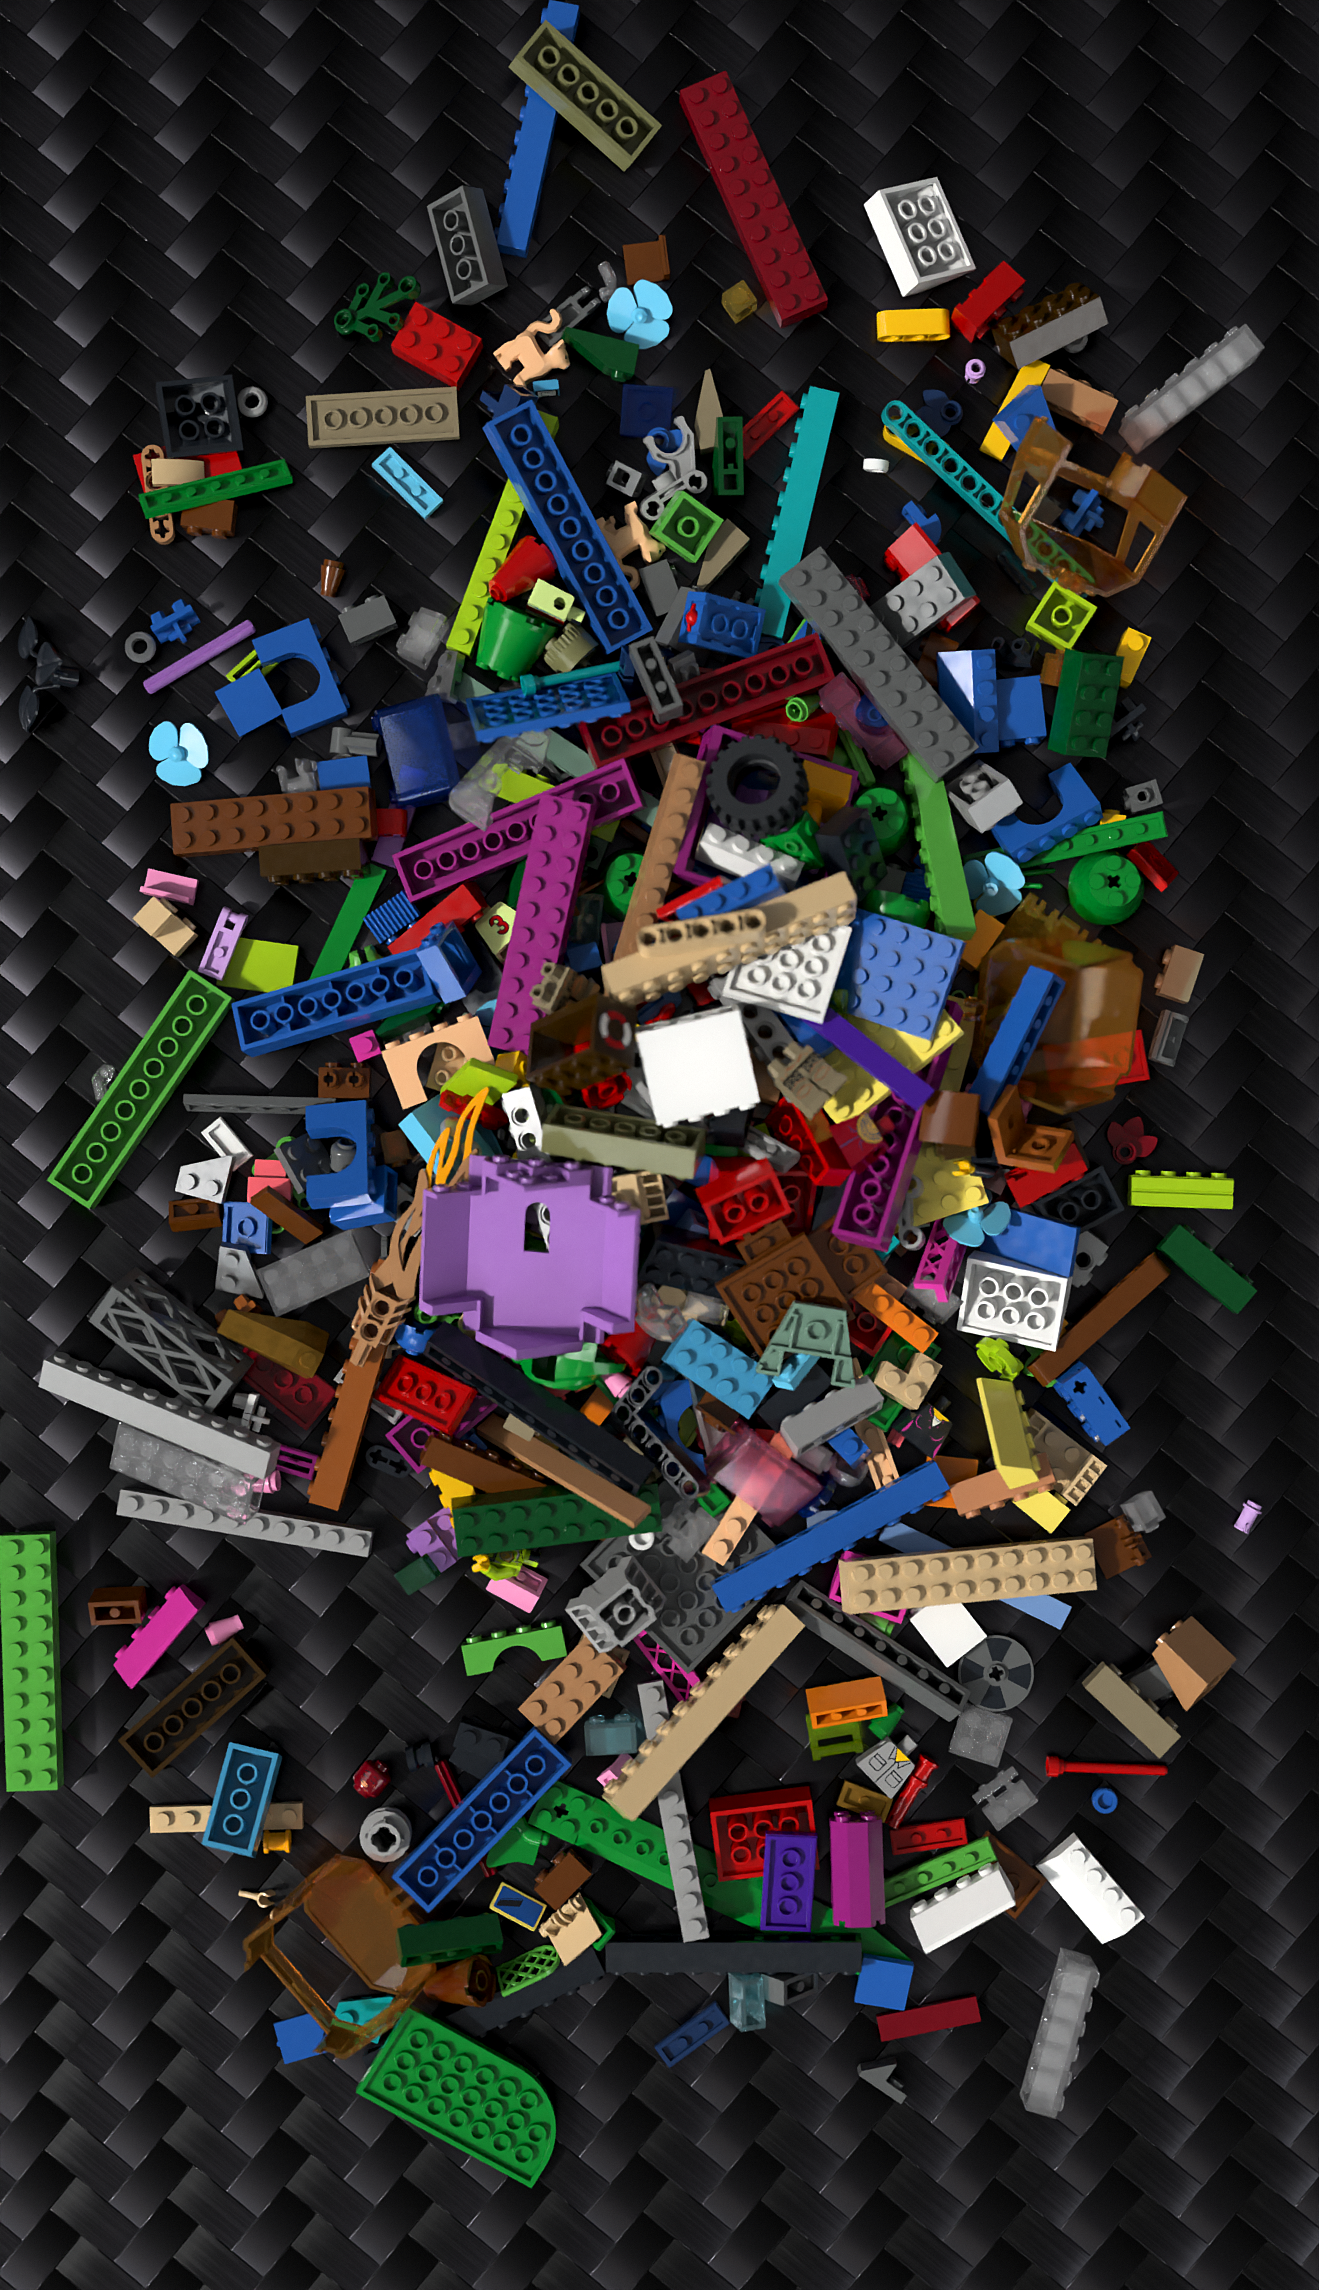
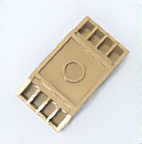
(643, 1192)
(1072, 1464)

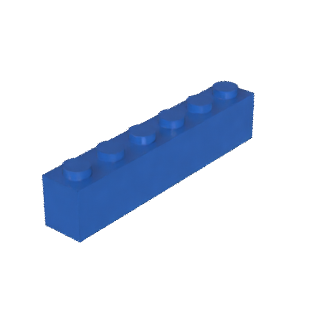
(1017, 1036)

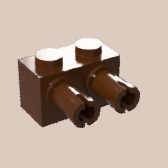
(345, 1082)

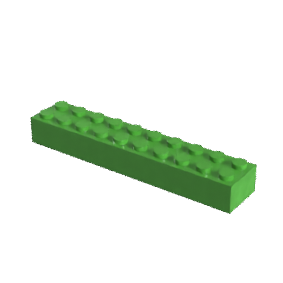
(141, 1090)
(31, 1661)

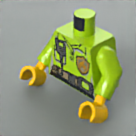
(505, 1564)

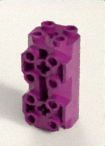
(857, 1869)

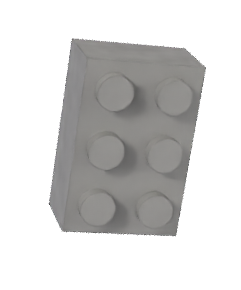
(981, 796)

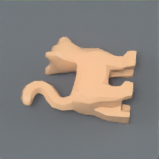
(529, 353)
(630, 538)

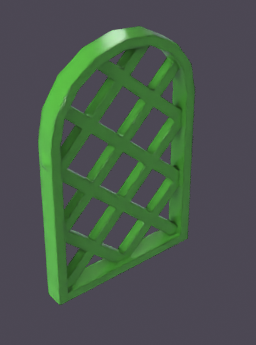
(532, 1978)

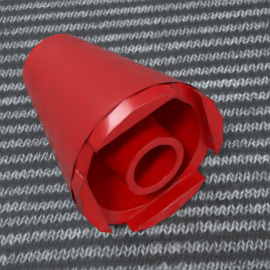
(522, 570)
(607, 1092)
(629, 1348)

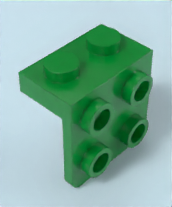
(798, 842)

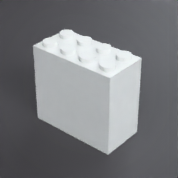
(697, 1065)

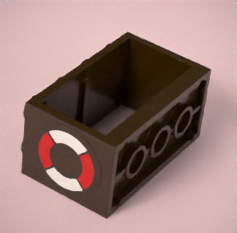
(595, 1018)

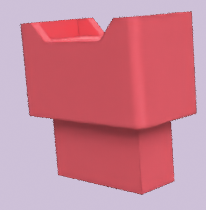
(272, 1174)

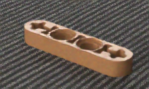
(155, 525)

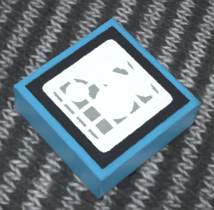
(546, 388)

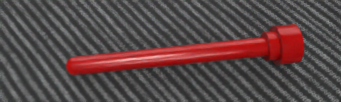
(1057, 1766)

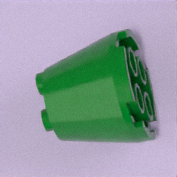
(511, 639)
(896, 820)
(615, 871)
(1090, 890)
(896, 907)

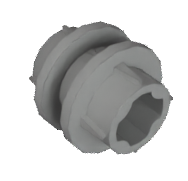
(373, 1842)

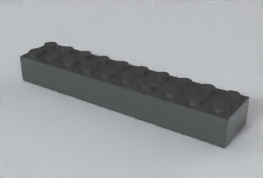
(877, 664)

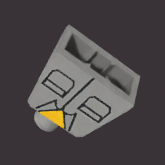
(888, 1763)

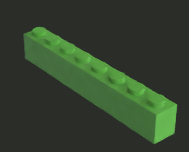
(938, 851)

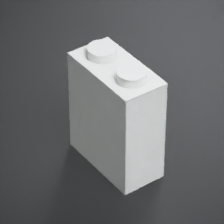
(947, 1630)

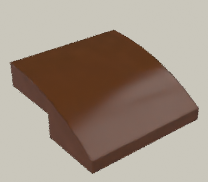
(950, 1118)

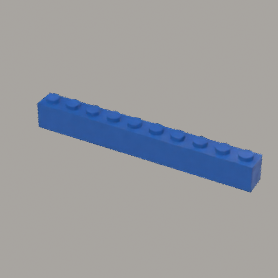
(532, 151)
(829, 1536)

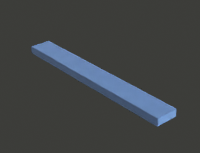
(911, 1540)

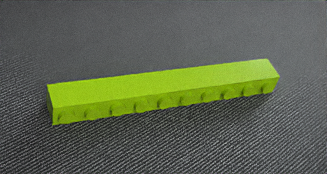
(495, 550)

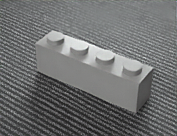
(830, 1416)

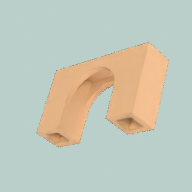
(403, 1057)

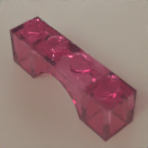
(881, 743)

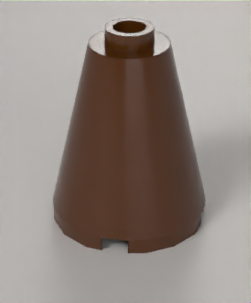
(464, 1982)

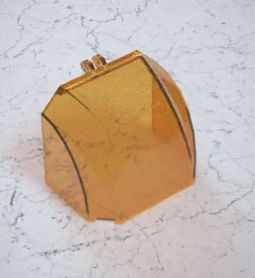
(1090, 1028)

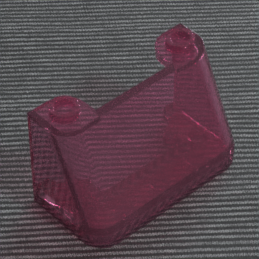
(761, 1475)

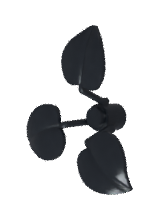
(48, 668)

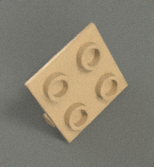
(445, 1064)
(571, 1929)

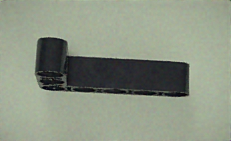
(656, 1434)

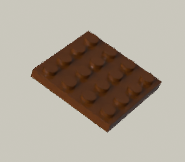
(767, 1287)

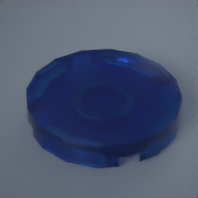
(823, 1497)

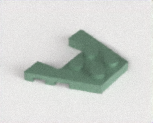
(812, 1331)

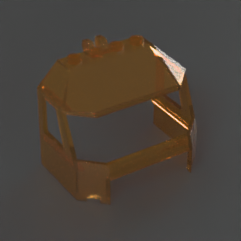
(1066, 556)
(361, 1922)

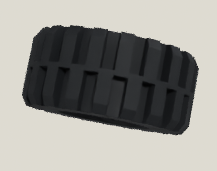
(740, 761)

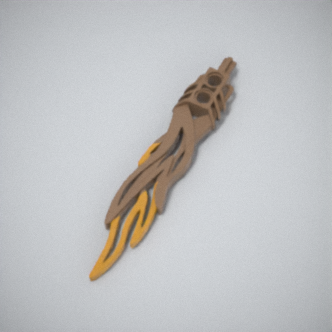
(393, 1268)

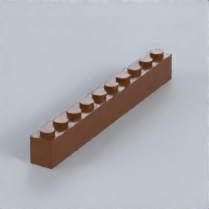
(349, 1418)

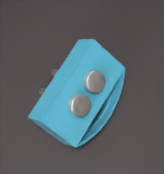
(429, 1121)

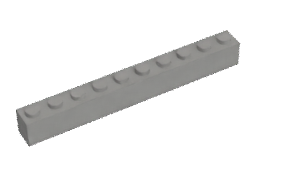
(160, 1415)
(264, 1525)
(676, 1824)

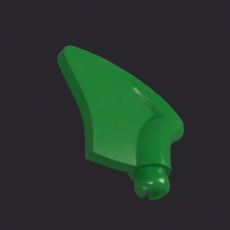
(517, 1845)

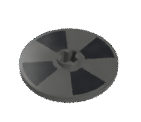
(1013, 1682)

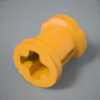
(277, 1841)

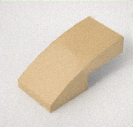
(176, 471)

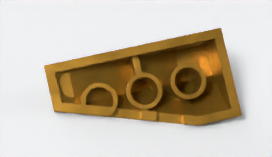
(282, 1340)

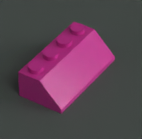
(158, 1634)

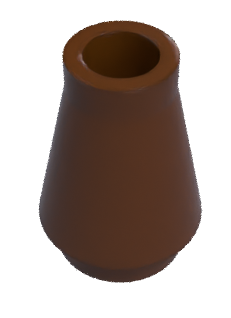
(331, 576)

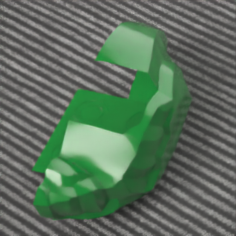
(569, 1370)

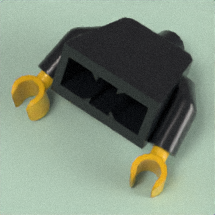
(985, 1161)

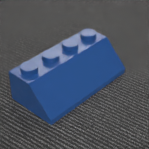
(970, 692)

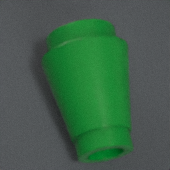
(884, 1726)

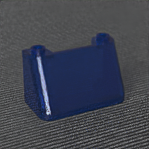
(417, 751)

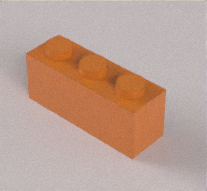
(846, 1702)

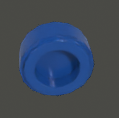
(1104, 1800)

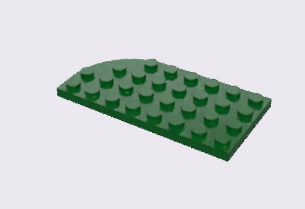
(464, 2095)

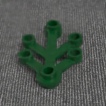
(349, 319)

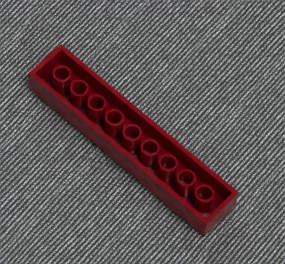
(753, 199)
(712, 700)

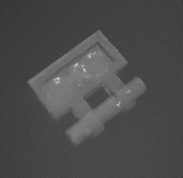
(692, 1534)
(1008, 1804)

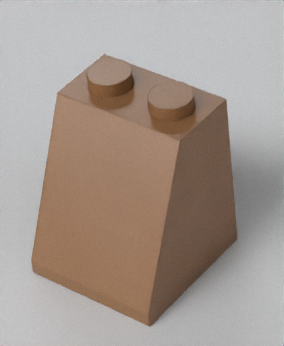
(1191, 1661)

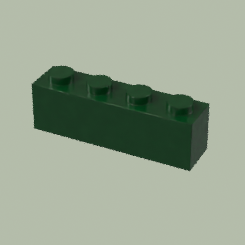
(1206, 1268)
(448, 1939)

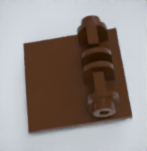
(1118, 1546)

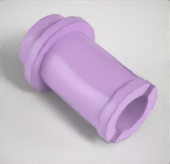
(971, 366)
(1248, 1516)

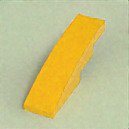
(995, 442)

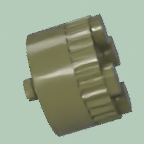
(571, 649)

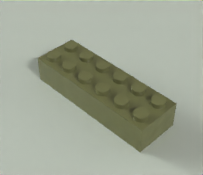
(584, 95)
(623, 1141)

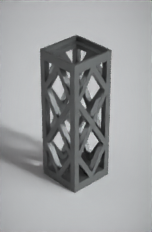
(162, 1348)

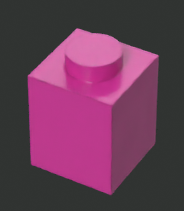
(366, 1046)

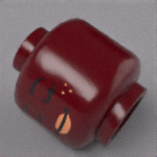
(371, 1778)

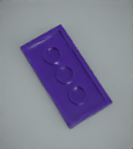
(788, 1881)

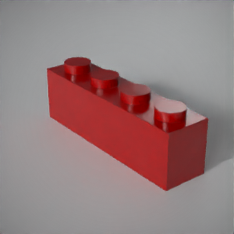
(460, 906)
(818, 1149)

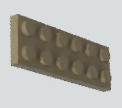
(382, 417)

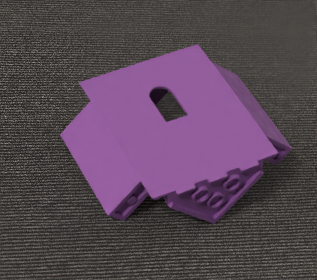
(523, 1298)

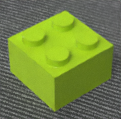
(1060, 617)

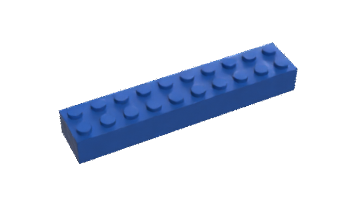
(567, 527)

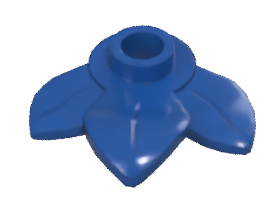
(671, 443)

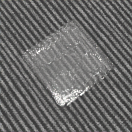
(980, 1735)

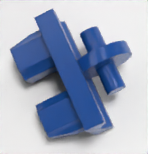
(1087, 514)
(176, 624)

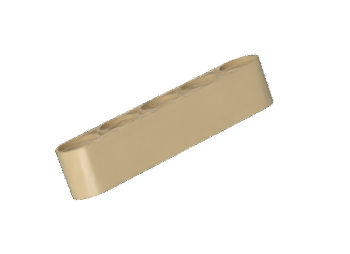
(712, 925)

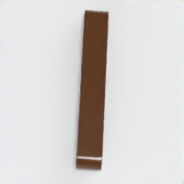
(1099, 1319)

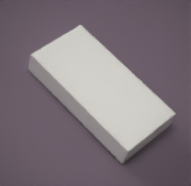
(227, 1142)

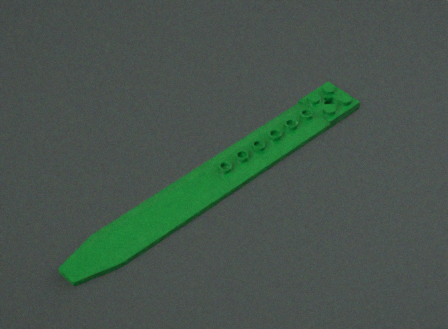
(643, 1849)

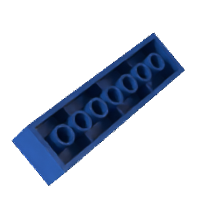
(333, 1003)
(481, 1818)

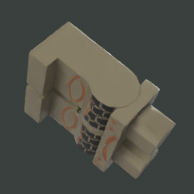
(560, 988)
(807, 1079)

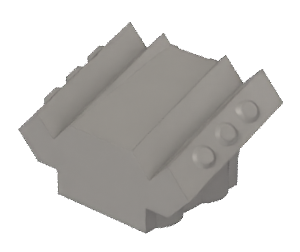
(617, 1605)

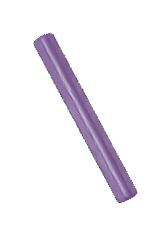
(199, 656)

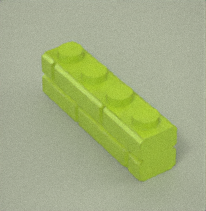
(1180, 1191)

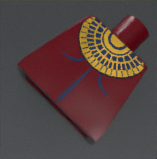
(862, 1139)

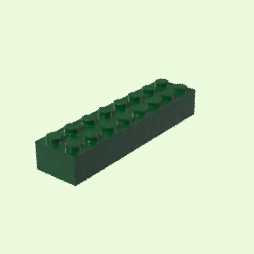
(541, 1519)

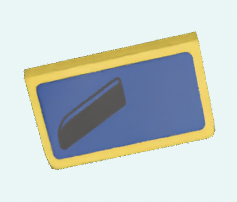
(517, 1906)

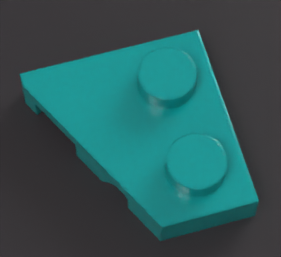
(362, 2009)

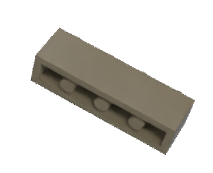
(1131, 1709)

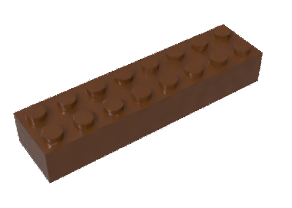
(277, 819)

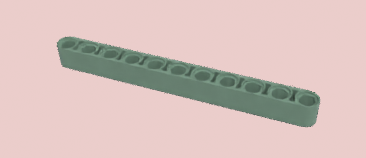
(560, 751)

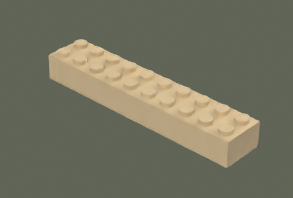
(788, 921)
(967, 1574)
(702, 1710)

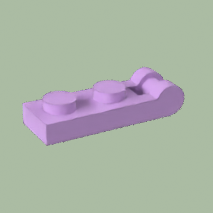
(222, 944)

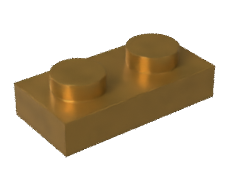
(860, 1798)

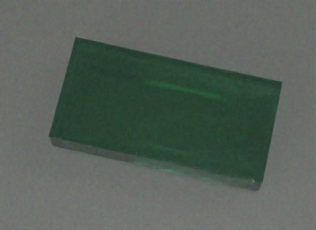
(417, 1574)

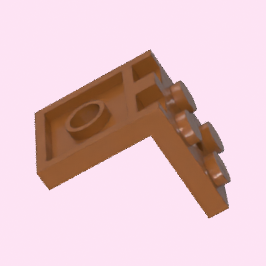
(1018, 1142)

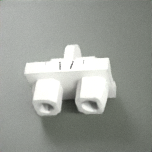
(248, 1403)

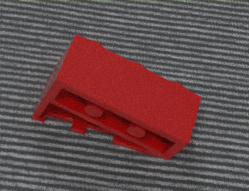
(988, 302)
(1031, 1184)

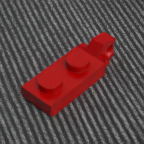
(489, 1118)

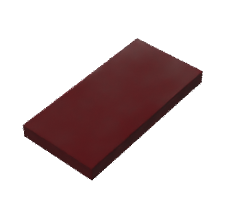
(291, 1393)

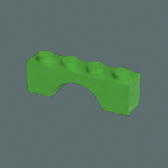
(546, 1641)

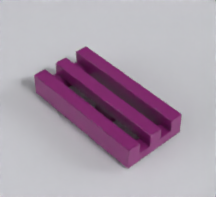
(310, 1475)

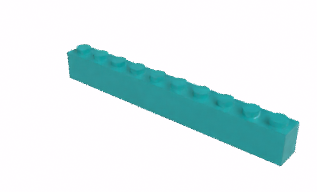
(796, 505)

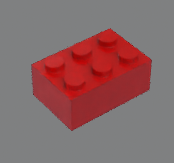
(437, 346)
(743, 1200)

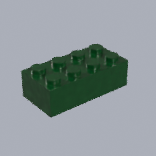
(1085, 703)

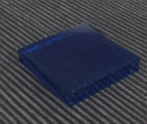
(645, 409)

